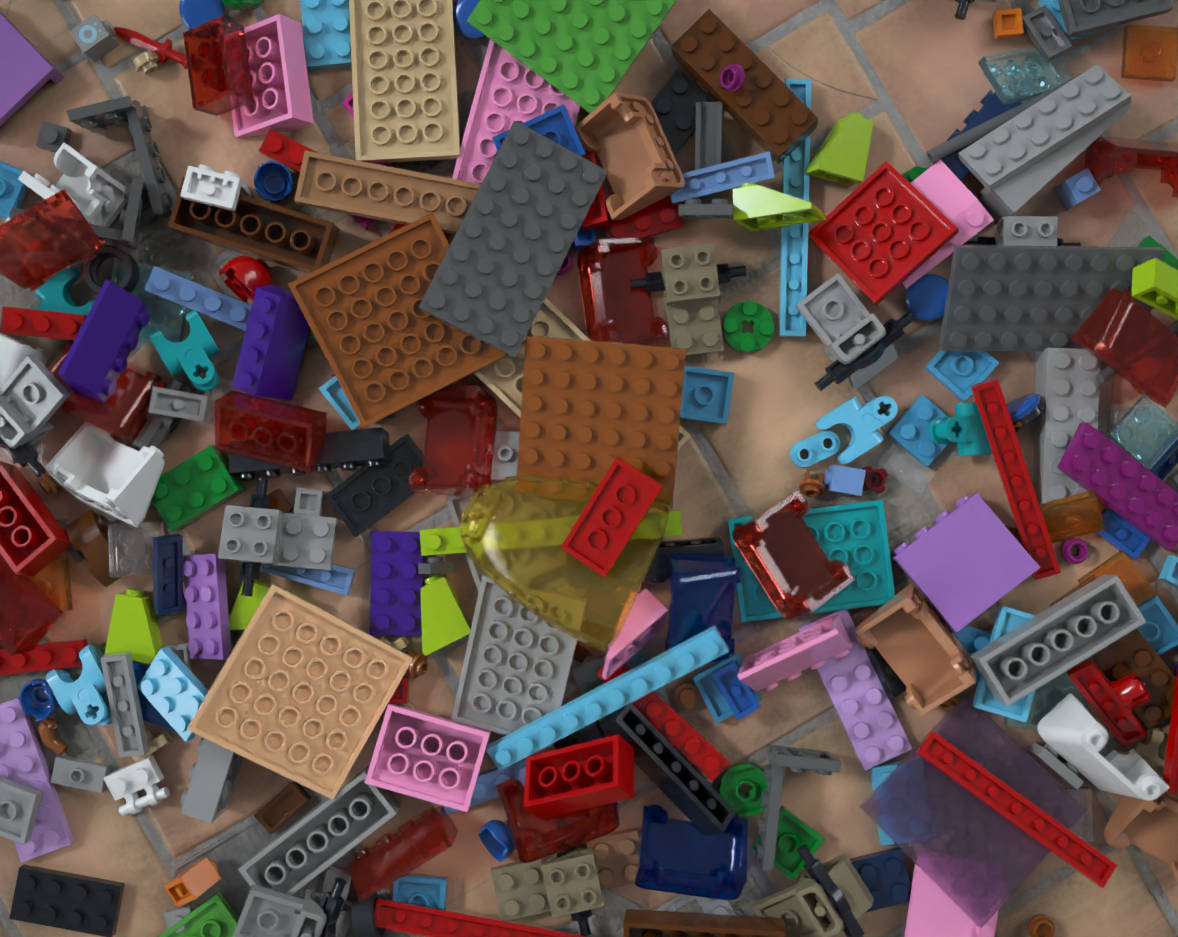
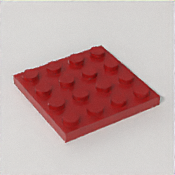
(882, 233)

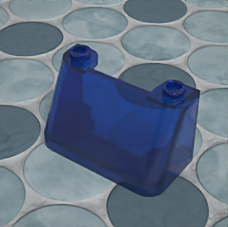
(702, 598)
(686, 862)

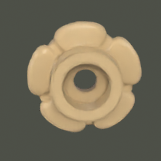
(146, 62)

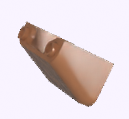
(632, 151)
(918, 649)
(1148, 826)

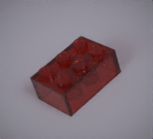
(218, 66)

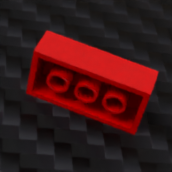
(27, 527)
(579, 777)

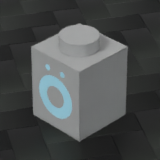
(95, 37)

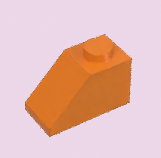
(193, 882)

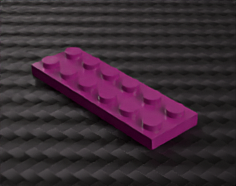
(1123, 485)

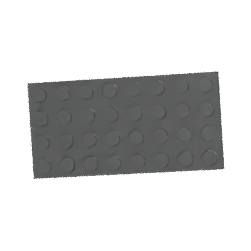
(513, 239)
(1031, 293)

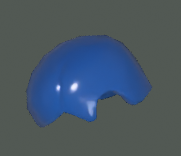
(273, 181)
(38, 699)
(497, 839)

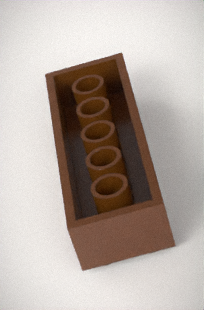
(763, 103)
(259, 231)
(682, 924)

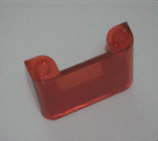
(1121, 155)
(45, 241)
(609, 305)
(1133, 345)
(124, 411)
(456, 441)
(790, 558)
(543, 837)

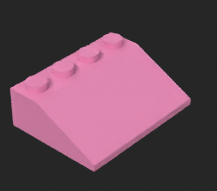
(277, 79)
(957, 204)
(795, 654)
(428, 757)
(936, 915)

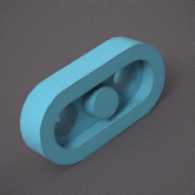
(815, 449)

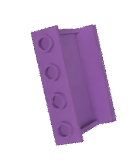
(21, 69)
(965, 561)

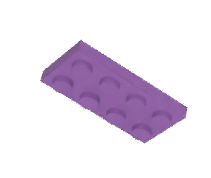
(206, 606)

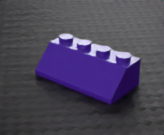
(104, 343)
(272, 345)

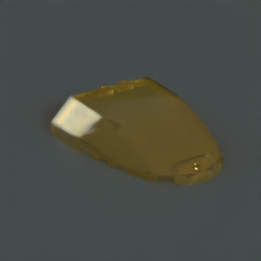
(516, 540)

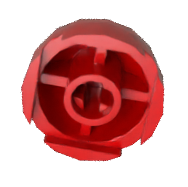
(245, 275)

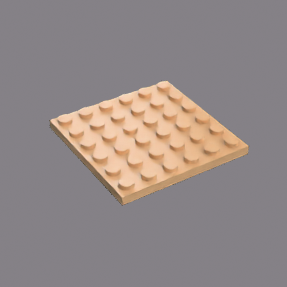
(300, 692)

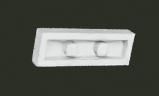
(40, 186)

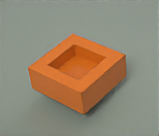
(1007, 23)

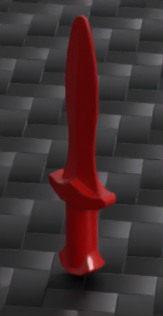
(163, 50)

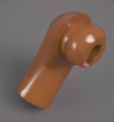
(48, 737)

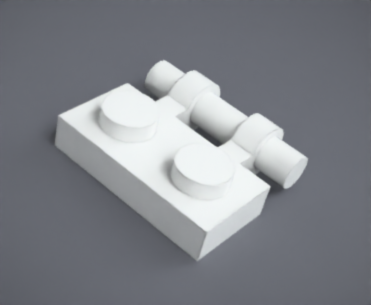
(134, 777)

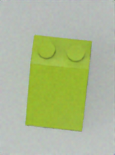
(765, 208)

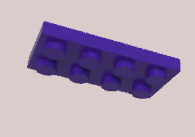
(395, 583)

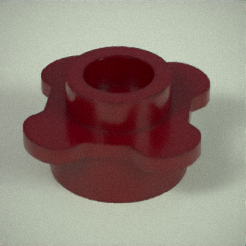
(880, 479)

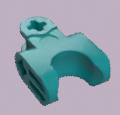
(56, 293)
(191, 354)
(964, 429)

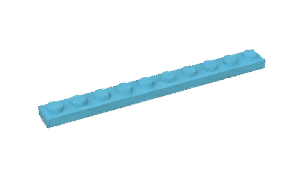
(795, 237)
(607, 698)

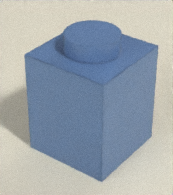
(1077, 189)
(844, 480)

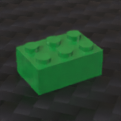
(196, 488)

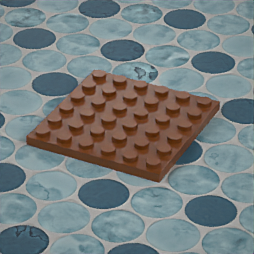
(372, 326)
(600, 403)

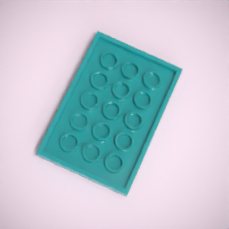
(845, 533)

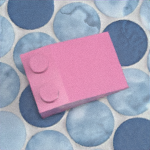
(641, 626)

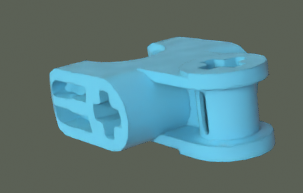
(861, 423)
(87, 693)

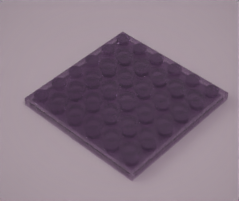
(956, 836)

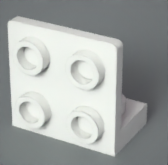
(214, 188)

